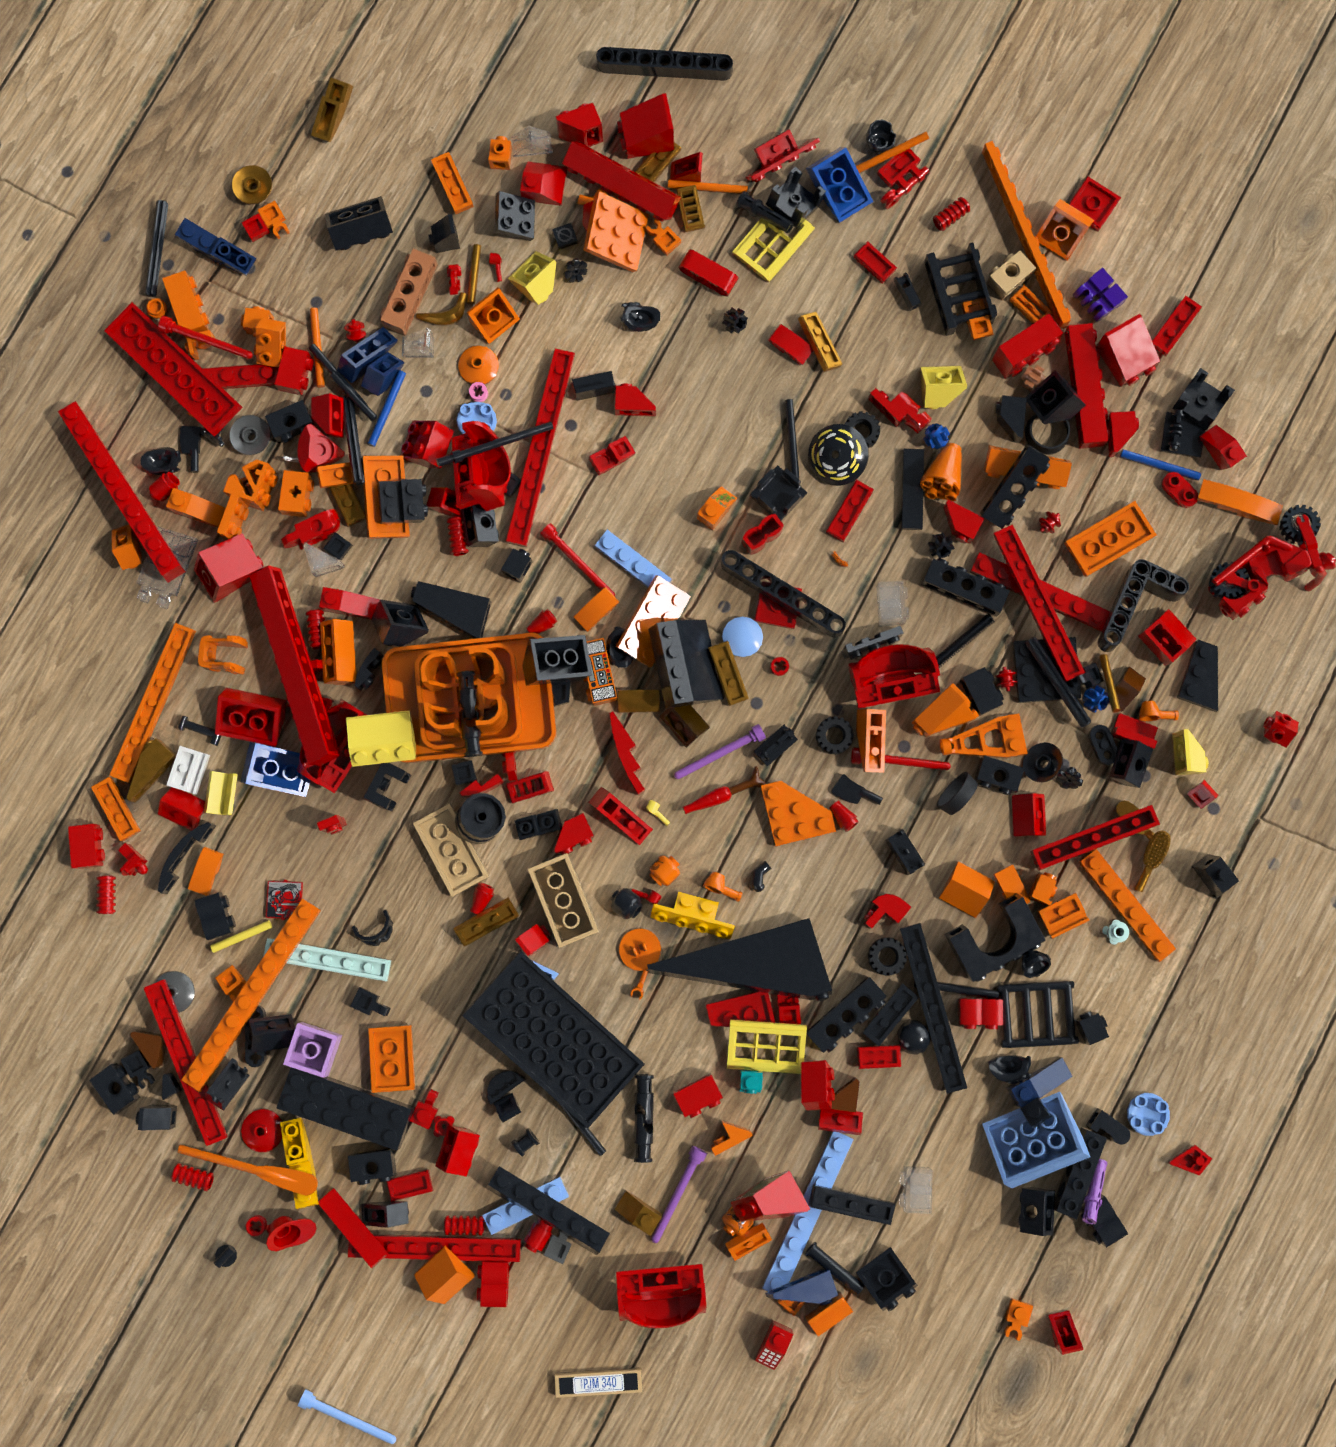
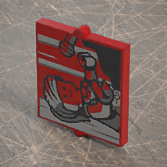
(283, 898)

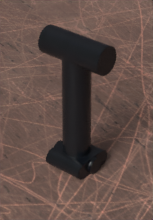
(184, 723)

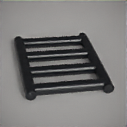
(1046, 988)

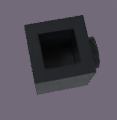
(1092, 1027)

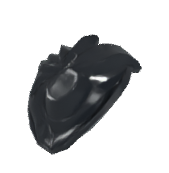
(639, 317)
(161, 460)
(616, 655)
(1010, 1068)

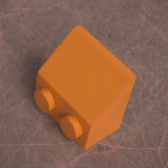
(1064, 229)

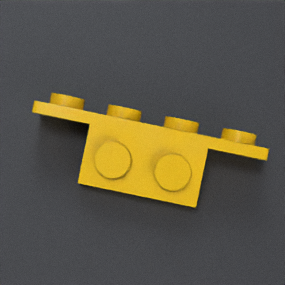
(693, 914)

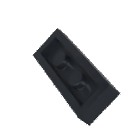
(890, 1014)

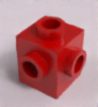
(1280, 728)

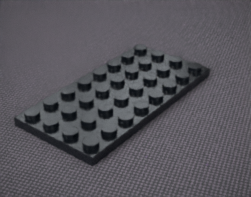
(553, 1039)

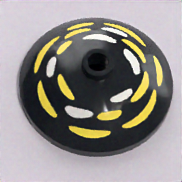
(852, 454)

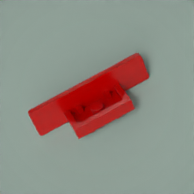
(777, 151)

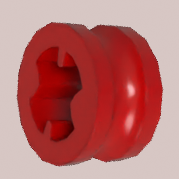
(890, 199)
(778, 660)
(257, 1232)

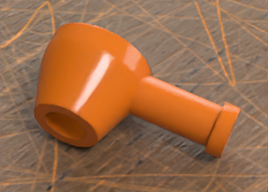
(1150, 712)
(716, 884)

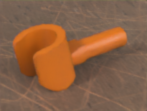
(640, 985)

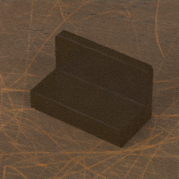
(685, 723)

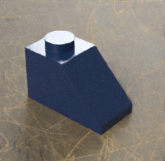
(382, 373)

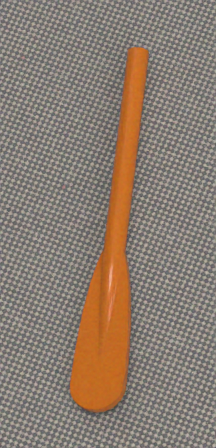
(288, 1179)

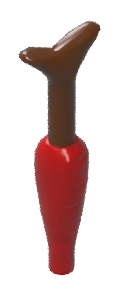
(723, 793)

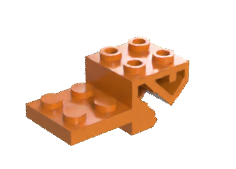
(261, 480)

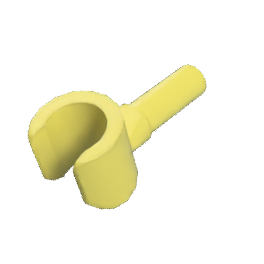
(652, 807)

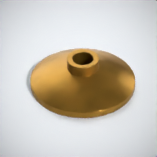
(248, 177)

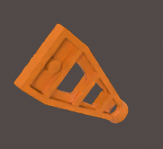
(1011, 735)

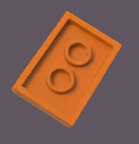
(391, 1059)

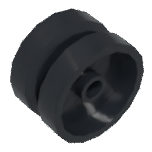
(490, 820)

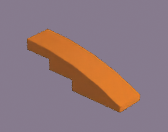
(1240, 502)

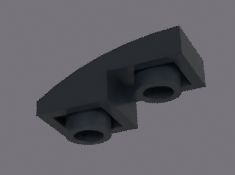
(364, 676)
(538, 824)

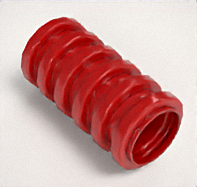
(951, 214)
(457, 536)
(314, 619)
(105, 894)
(192, 1177)
(463, 1225)

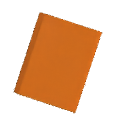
(492, 316)
(967, 890)
(443, 1276)

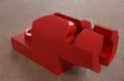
(900, 409)

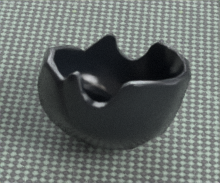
(880, 136)
(913, 1037)

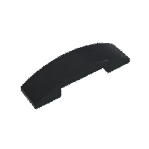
(167, 877)

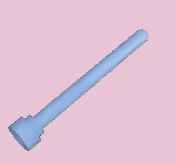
(309, 1401)

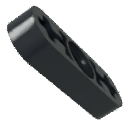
(251, 1062)

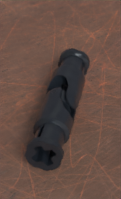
(467, 698)
(643, 1134)

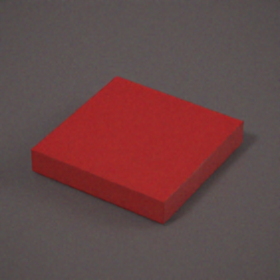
(1095, 202)
(774, 614)

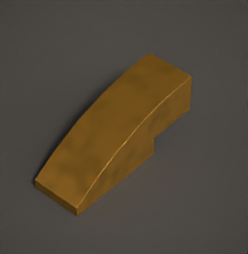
(331, 109)

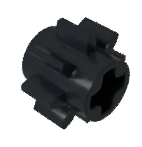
(735, 320)
(941, 545)

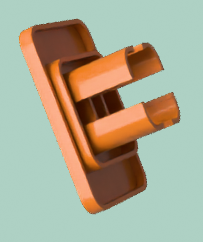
(510, 712)

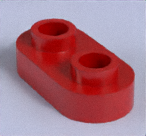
(1178, 491)

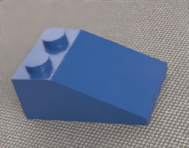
(842, 183)
(274, 770)

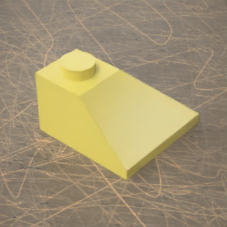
(535, 277)
(941, 385)
(1188, 754)

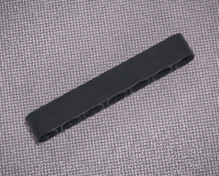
(674, 61)
(793, 594)

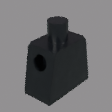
(1216, 875)

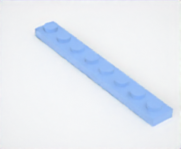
(803, 1223)

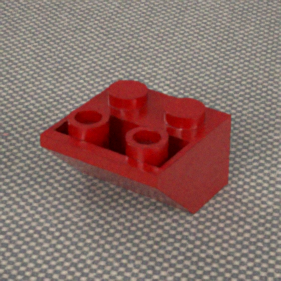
(580, 125)
(426, 443)
(1167, 637)

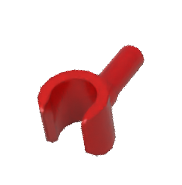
(496, 260)
(653, 897)

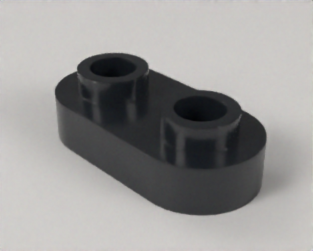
(1106, 744)

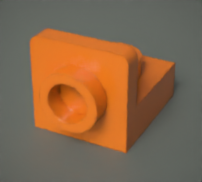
(192, 345)

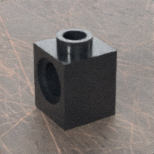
(517, 564)

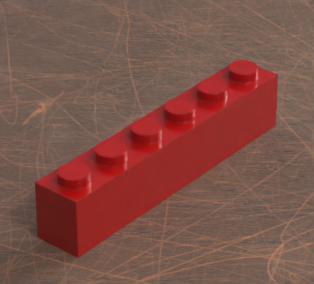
(621, 180)
(1085, 380)
(1095, 837)

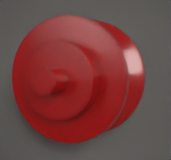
(355, 330)
(1050, 522)
(1006, 679)

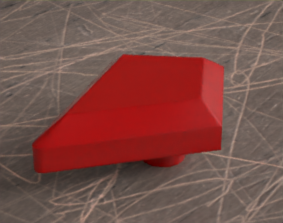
(1192, 1160)

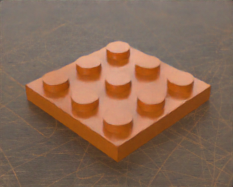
(615, 232)

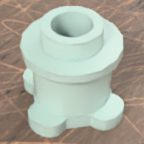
(1110, 931)

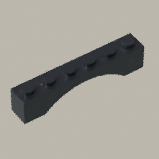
(543, 1206)

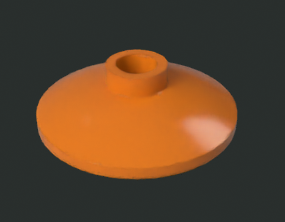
(485, 371)

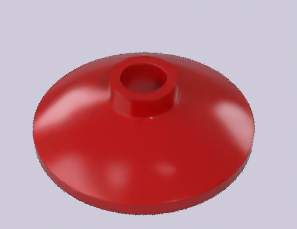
(269, 1122)

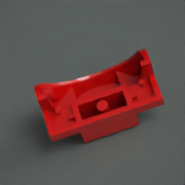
(481, 477)
(893, 676)
(337, 768)
(661, 1295)

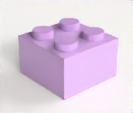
(312, 1049)

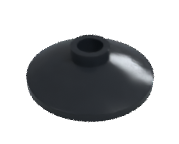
(1035, 759)

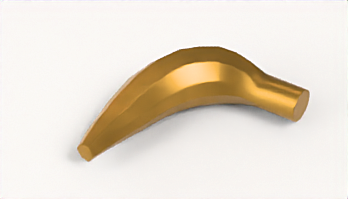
(446, 317)

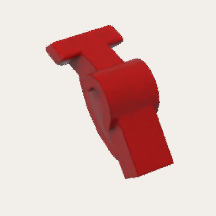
(454, 284)

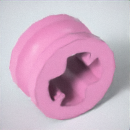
(477, 385)

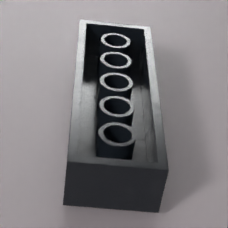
(346, 1108)

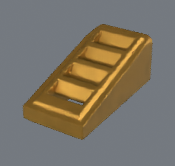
(687, 192)

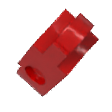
(313, 529)

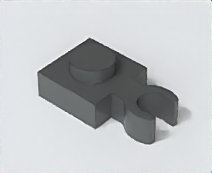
(557, 1248)

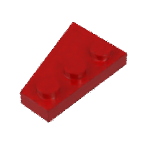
(746, 1008)

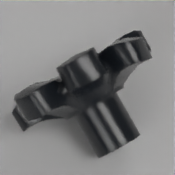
(575, 270)
(217, 440)
(1069, 778)

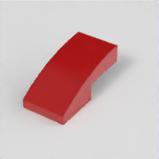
(791, 344)
(612, 456)
(476, 788)
(788, 1010)

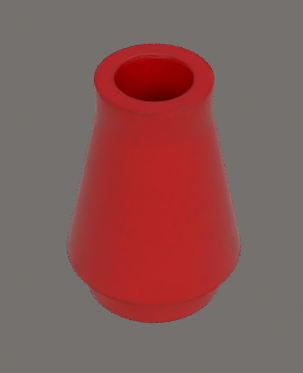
(543, 622)
(844, 817)
(482, 895)

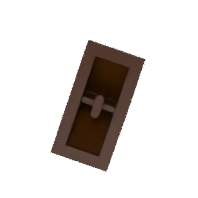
(1128, 687)
(151, 1045)
(847, 1096)

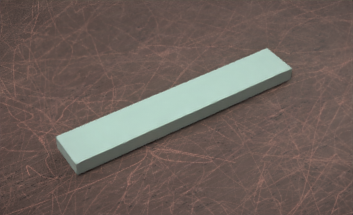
(338, 961)

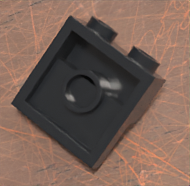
(402, 501)
(887, 1280)

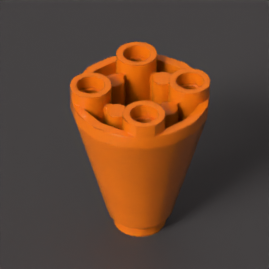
(944, 475)

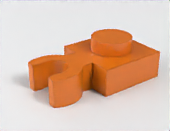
(273, 218)
(665, 239)
(1017, 1314)

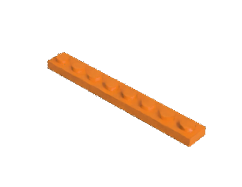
(153, 702)

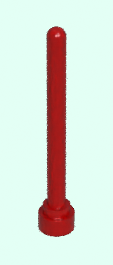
(167, 326)
(549, 533)
(856, 759)

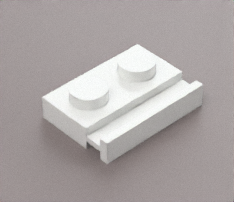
(188, 770)

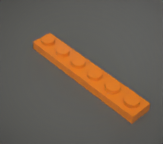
(1127, 905)

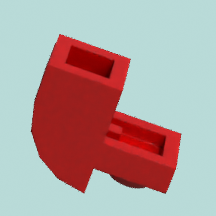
(886, 904)

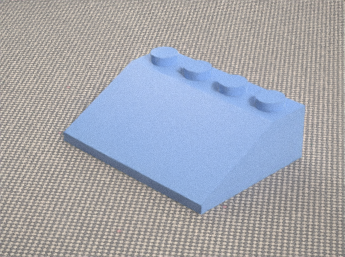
(1034, 1152)

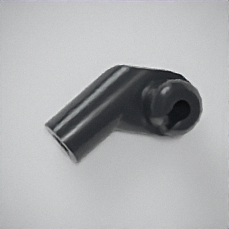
(756, 876)

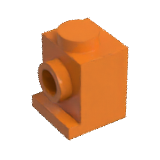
(502, 158)
(1043, 888)

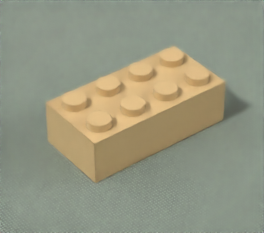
(563, 900)

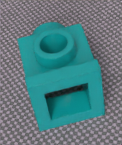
(751, 1081)

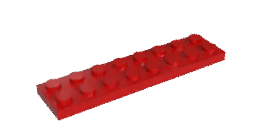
(173, 369)

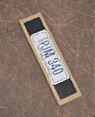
(598, 1382)

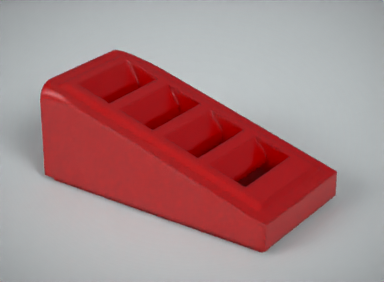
(548, 787)

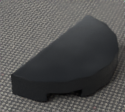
(502, 1084)

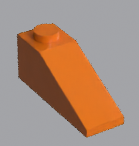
(195, 508)
(871, 738)

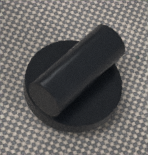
(225, 1256)

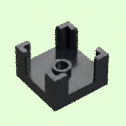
(794, 200)
(1202, 401)
(381, 783)

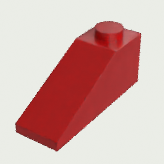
(347, 603)
(620, 815)

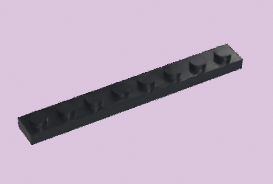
(933, 1008)

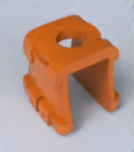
(210, 644)

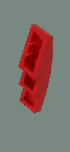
(624, 747)

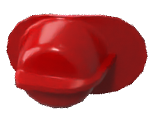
(286, 1232)

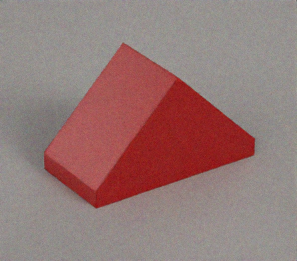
(687, 168)
(1064, 1333)

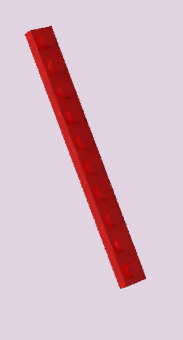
(540, 448)

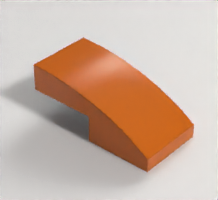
(980, 326)
(596, 609)
(205, 871)
(1011, 883)
(231, 982)

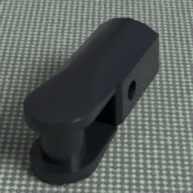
(909, 293)

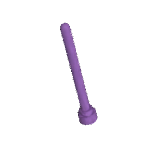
(755, 734)
(696, 1156)

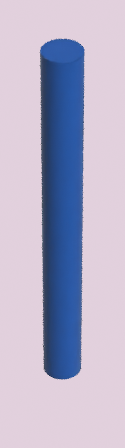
(386, 408)
(1160, 464)

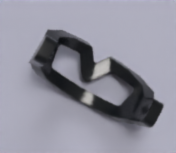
(378, 937)

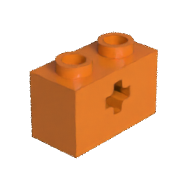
(291, 484)

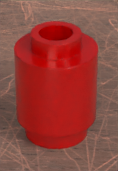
(163, 486)
(538, 1236)

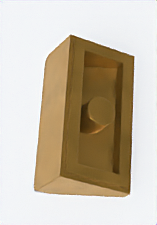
(638, 701)

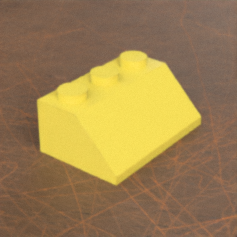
(381, 738)

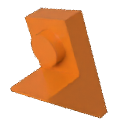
(736, 1135)

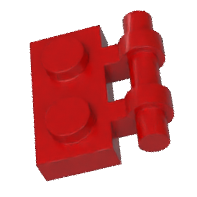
(898, 167)

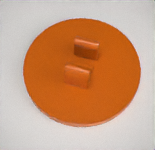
(639, 949)

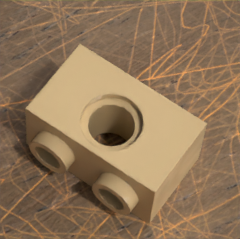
(1002, 283)

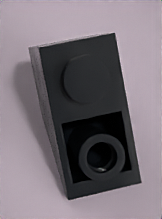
(156, 1117)

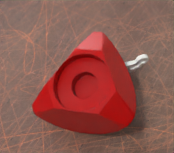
(315, 450)

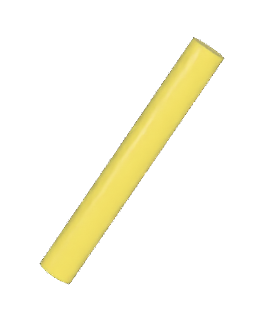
(241, 936)

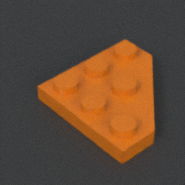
(794, 815)

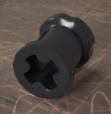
(525, 1142)

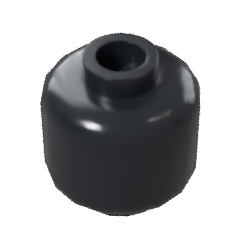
(626, 903)

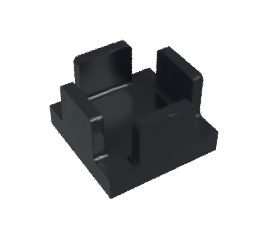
(778, 492)

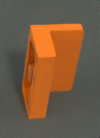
(828, 1315)

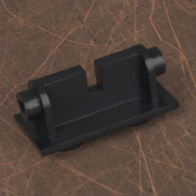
(775, 745)

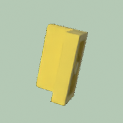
(220, 793)

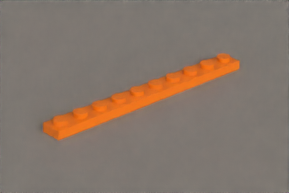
(1023, 229)
(251, 995)

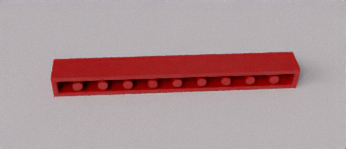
(121, 492)
(294, 666)

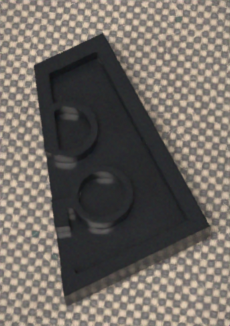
(1201, 677)

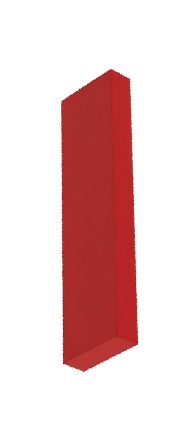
(352, 1228)

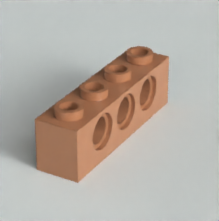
(402, 320)

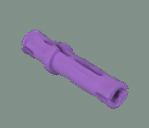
(1093, 1198)

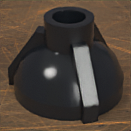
(1035, 963)

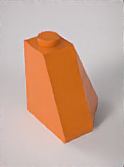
(945, 712)

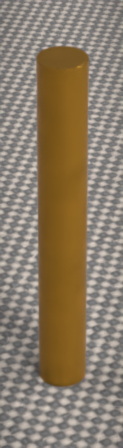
(474, 274)
(1109, 683)

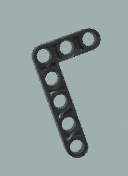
(1130, 598)

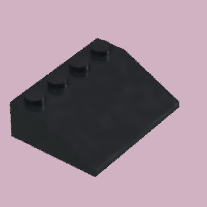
(685, 663)

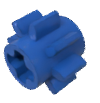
(936, 436)
(1095, 699)

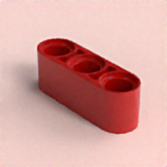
(708, 272)

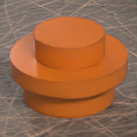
(156, 308)

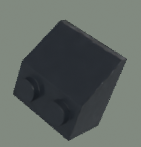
(1054, 400)
(398, 623)

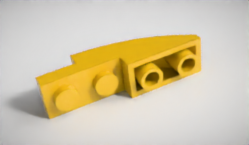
(298, 1156)

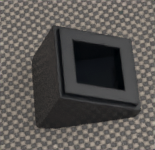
(169, 1086)

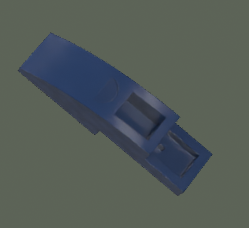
(215, 248)

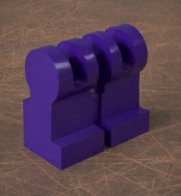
(1099, 286)

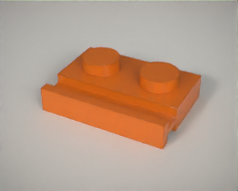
(1063, 915)

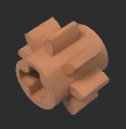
(1033, 377)

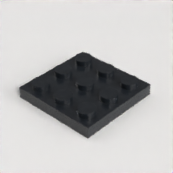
(1031, 680)

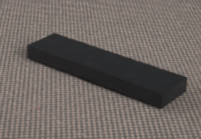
(911, 490)
(851, 1204)

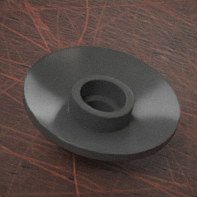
(244, 428)
(182, 986)

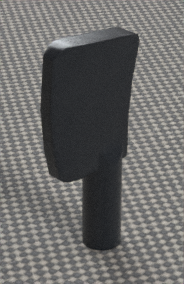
(190, 444)
(852, 792)

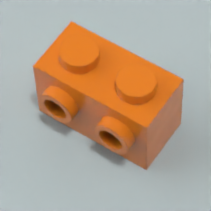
(269, 341)

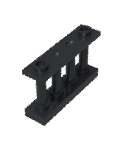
(940, 284)

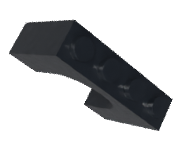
(1023, 936)

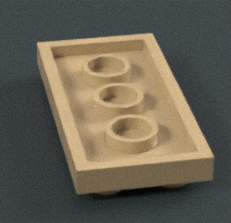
(450, 853)

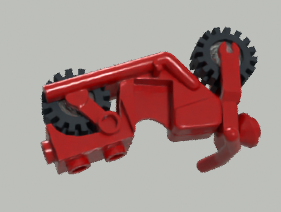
(1272, 557)

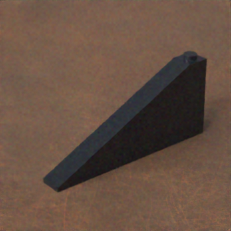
(771, 961)

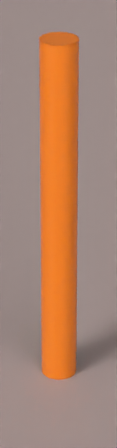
(892, 152)
(728, 188)
(317, 340)

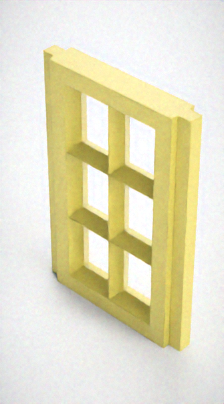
(781, 258)
(766, 1028)

